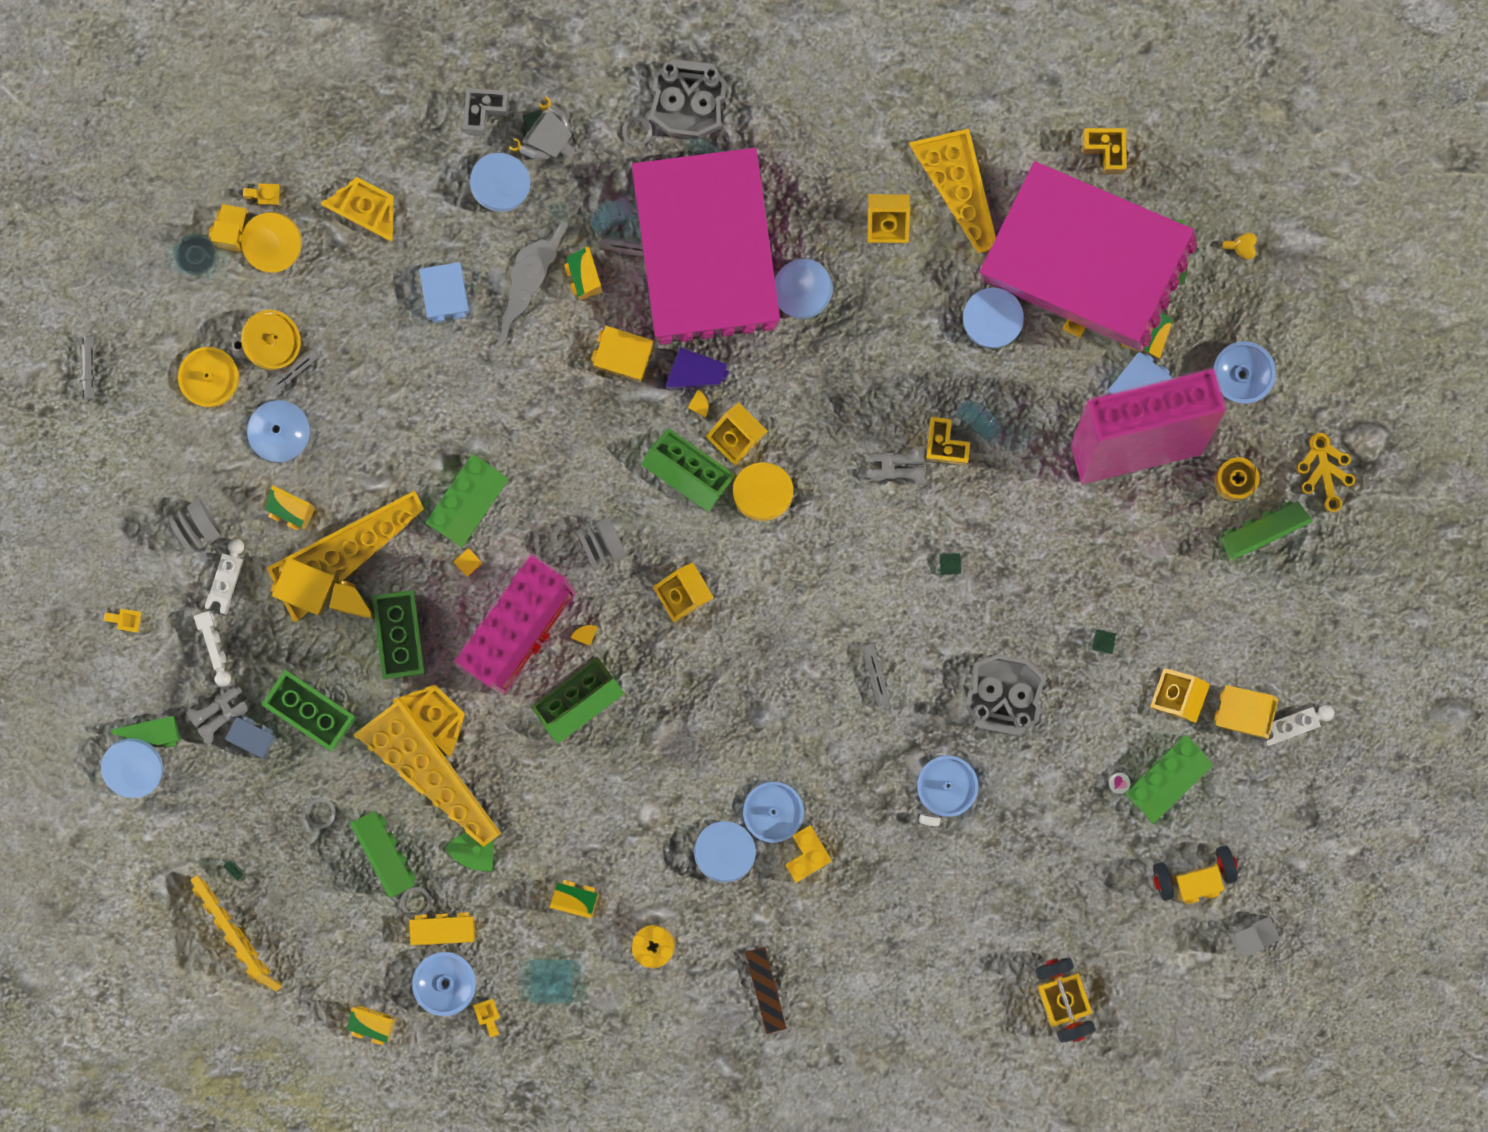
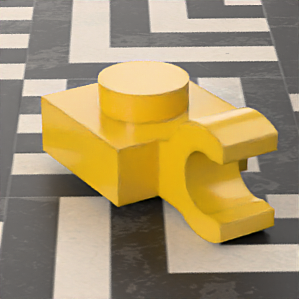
(266, 194)
(127, 620)
(487, 1014)

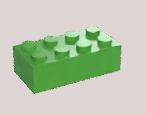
(399, 635)
(309, 710)

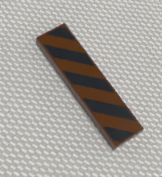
(765, 990)

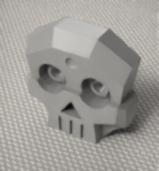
(686, 116)
(1008, 678)

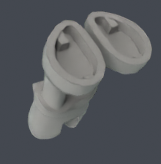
(888, 470)
(229, 712)

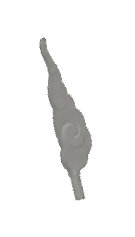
(528, 275)

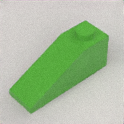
(157, 732)

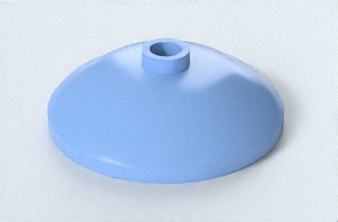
(1256, 365)
(290, 439)
(429, 989)

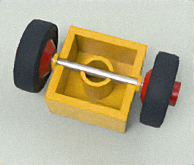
(1199, 882)
(1065, 1000)

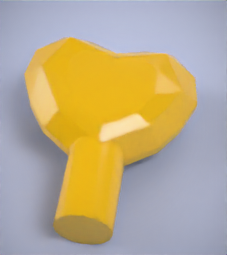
(1242, 245)

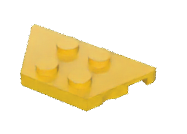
(365, 207)
(437, 715)

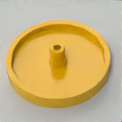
(271, 242)
(270, 339)
(208, 377)
(763, 491)

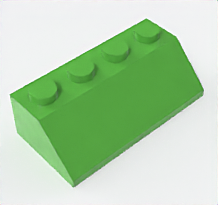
(688, 469)
(467, 500)
(1266, 530)
(577, 700)
(1168, 779)
(383, 854)

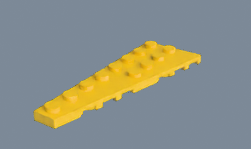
(354, 544)
(410, 750)

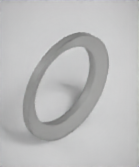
(637, 118)
(308, 810)
(402, 901)

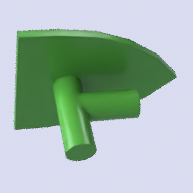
(471, 853)

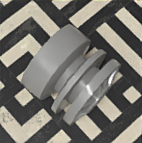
(195, 526)
(601, 544)

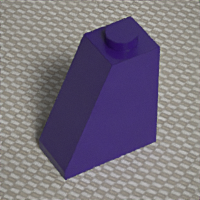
(696, 371)

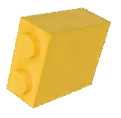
(622, 353)
(303, 586)
(1246, 711)

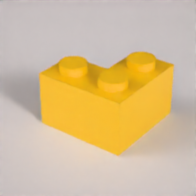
(1110, 143)
(229, 227)
(940, 446)
(813, 855)

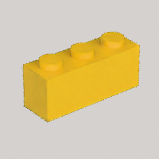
(442, 929)

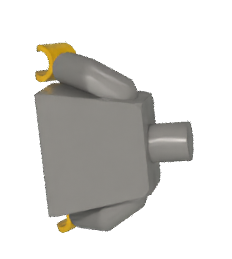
(547, 135)

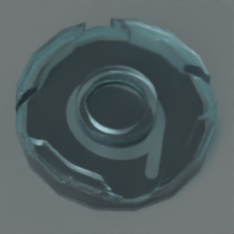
(195, 254)

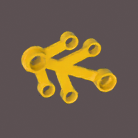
(1325, 469)

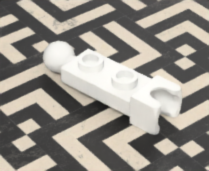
(226, 577)
(205, 622)
(1298, 723)

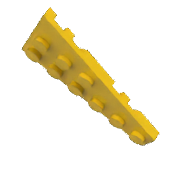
(956, 175)
(234, 936)

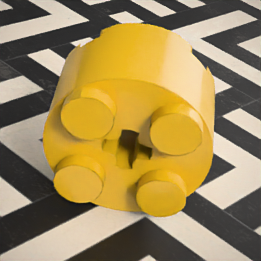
(1227, 487)
(659, 935)

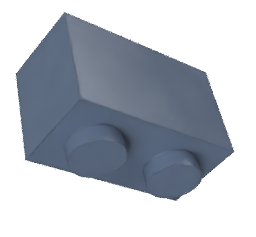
(251, 737)

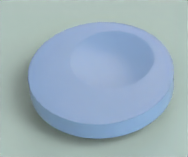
(500, 182)
(803, 288)
(993, 318)
(132, 768)
(947, 786)
(773, 812)
(724, 851)

